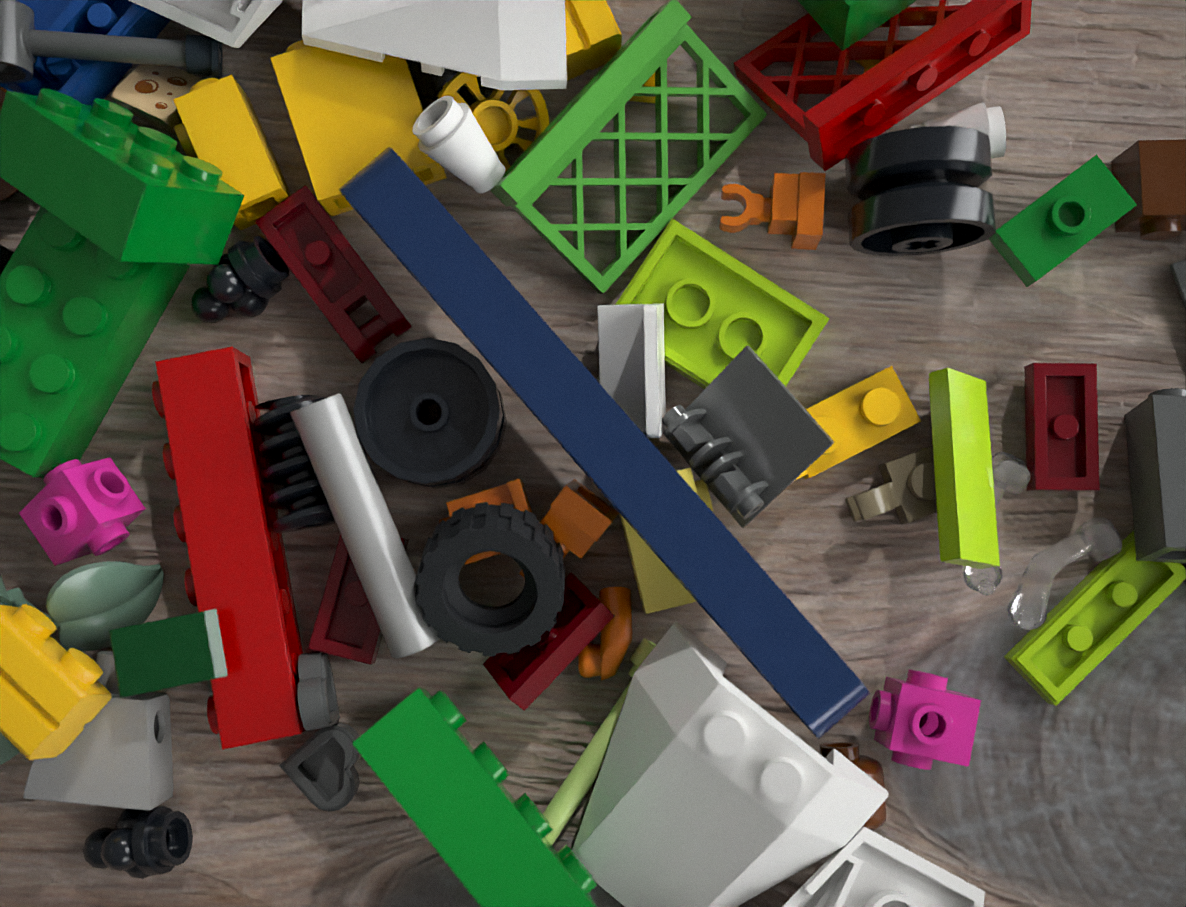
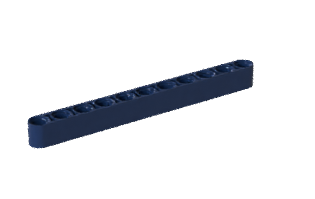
(605, 443)

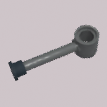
(23, 44)

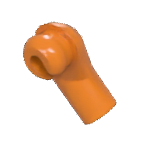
(615, 637)

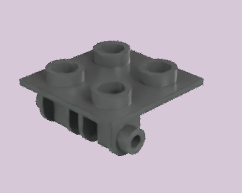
(746, 436)

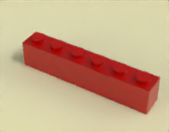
(231, 542)

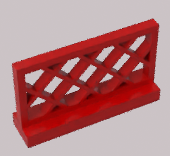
(892, 89)

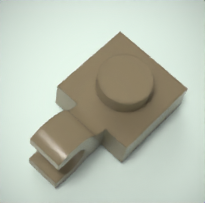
(907, 488)

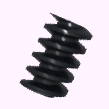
(301, 491)

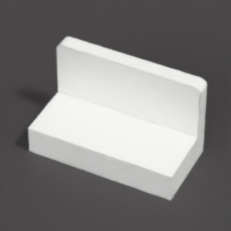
(634, 362)

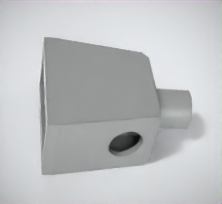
(118, 756)

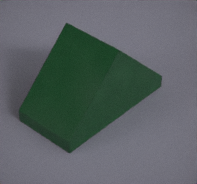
(168, 653)

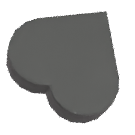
(316, 691)
(326, 768)

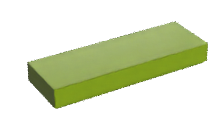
(963, 470)
(1092, 621)

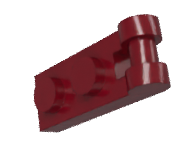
(331, 272)

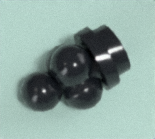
(242, 281)
(143, 843)

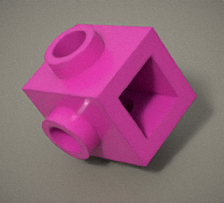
(82, 510)
(924, 720)

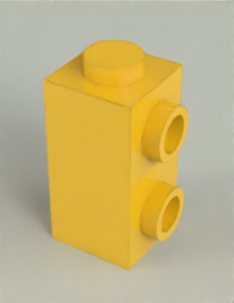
(227, 133)

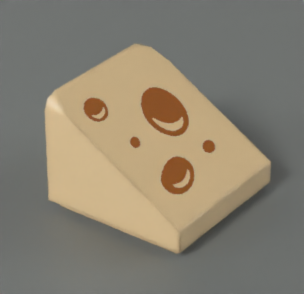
(151, 91)

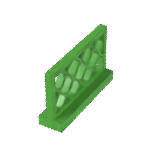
(588, 114)

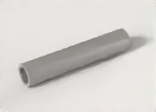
(364, 523)

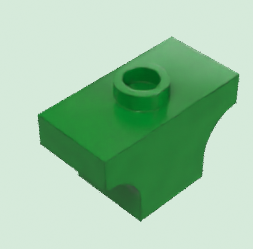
(1062, 221)

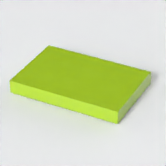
(720, 308)

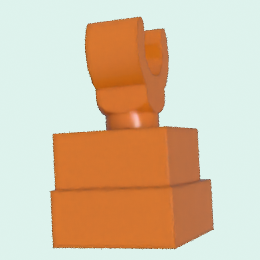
(792, 208)
(578, 518)

